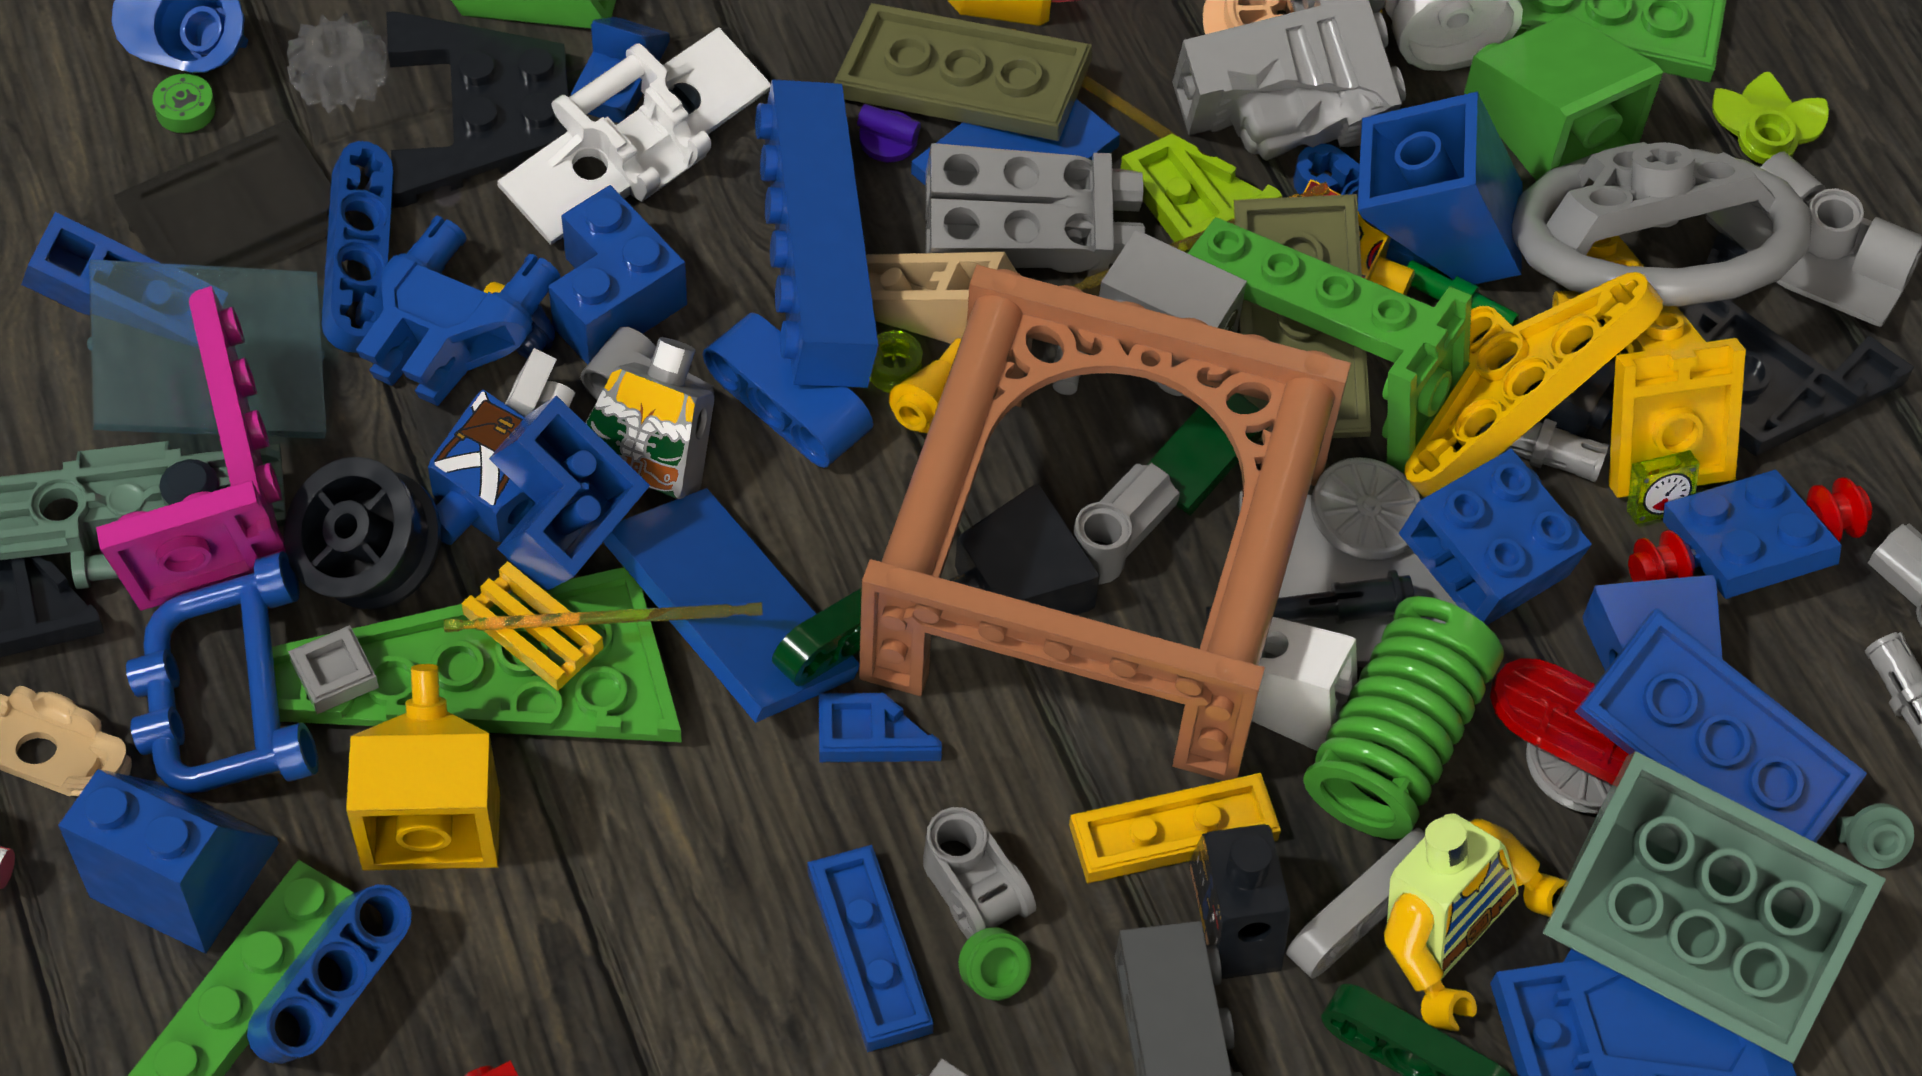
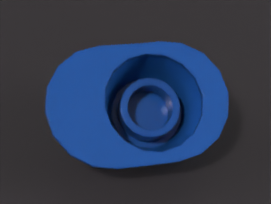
(181, 32)

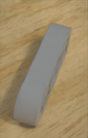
(1350, 914)

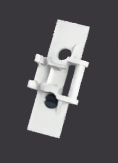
(648, 147)

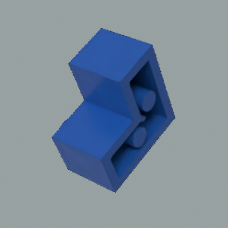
(619, 277)
(577, 492)

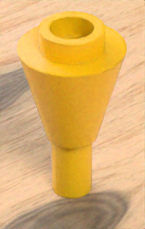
(918, 395)

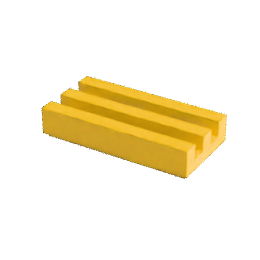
(496, 593)

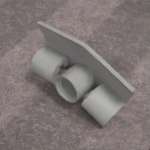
(1850, 259)

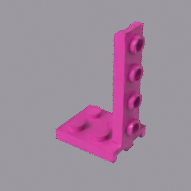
(215, 532)

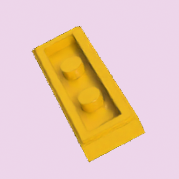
(1166, 826)

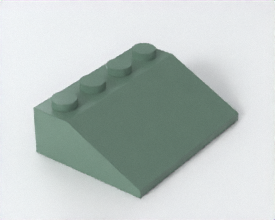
(1712, 905)

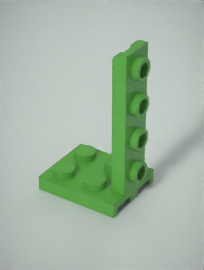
(1421, 340)

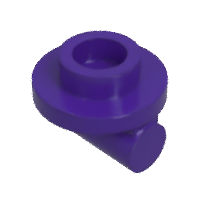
(887, 133)

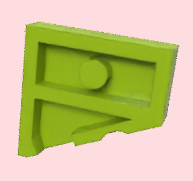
(1188, 187)

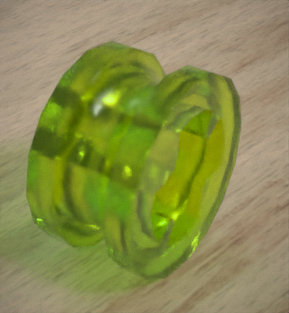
(895, 344)

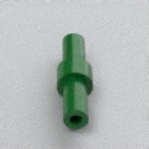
(1437, 284)

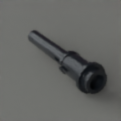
(1347, 600)

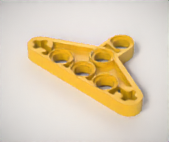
(1542, 353)

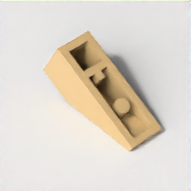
(927, 289)

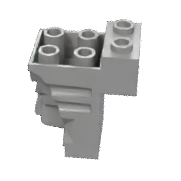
(1291, 77)

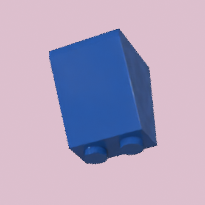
(1442, 187)
(163, 855)

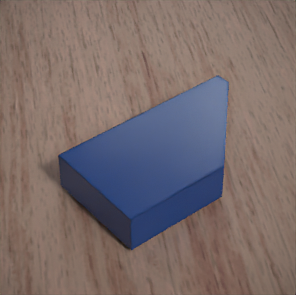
(870, 730)

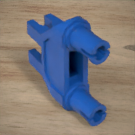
(441, 326)

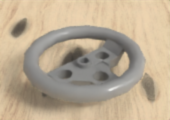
(1649, 188)

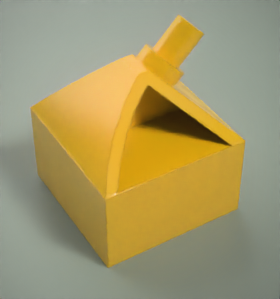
(424, 787)

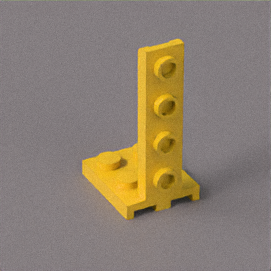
(1673, 393)

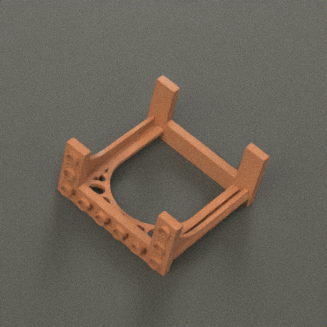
(994, 372)

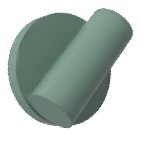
(1877, 835)

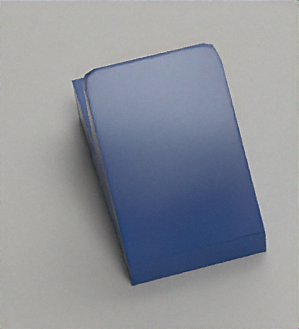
(610, 42)

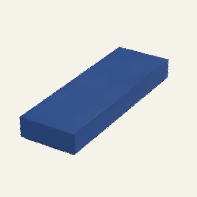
(870, 948)

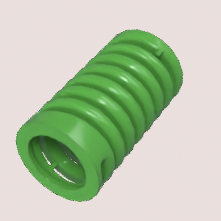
(1404, 717)

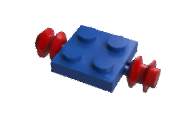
(1753, 533)

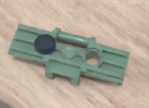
(106, 487)

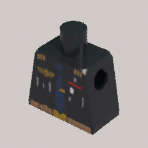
(1241, 885)

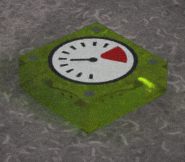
(1660, 481)

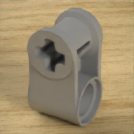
(978, 886)

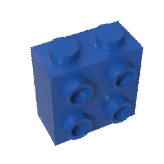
(1495, 537)

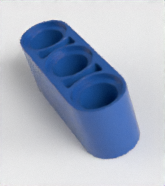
(812, 418)
(359, 960)

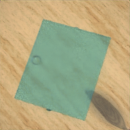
(150, 359)

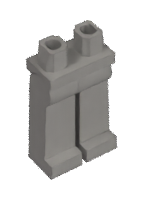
(1030, 206)

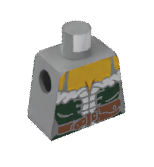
(657, 419)

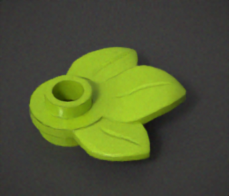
(1768, 119)

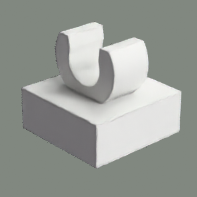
(532, 387)

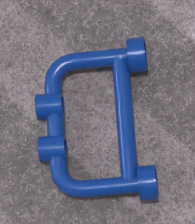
(157, 674)

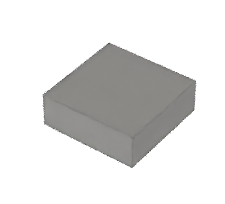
(333, 669)

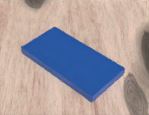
(700, 557)
(1718, 729)

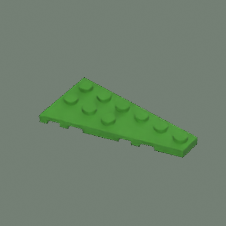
(611, 697)

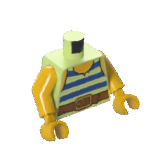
(1449, 897)

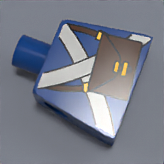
(471, 485)

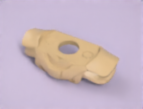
(72, 729)

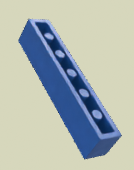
(817, 235)

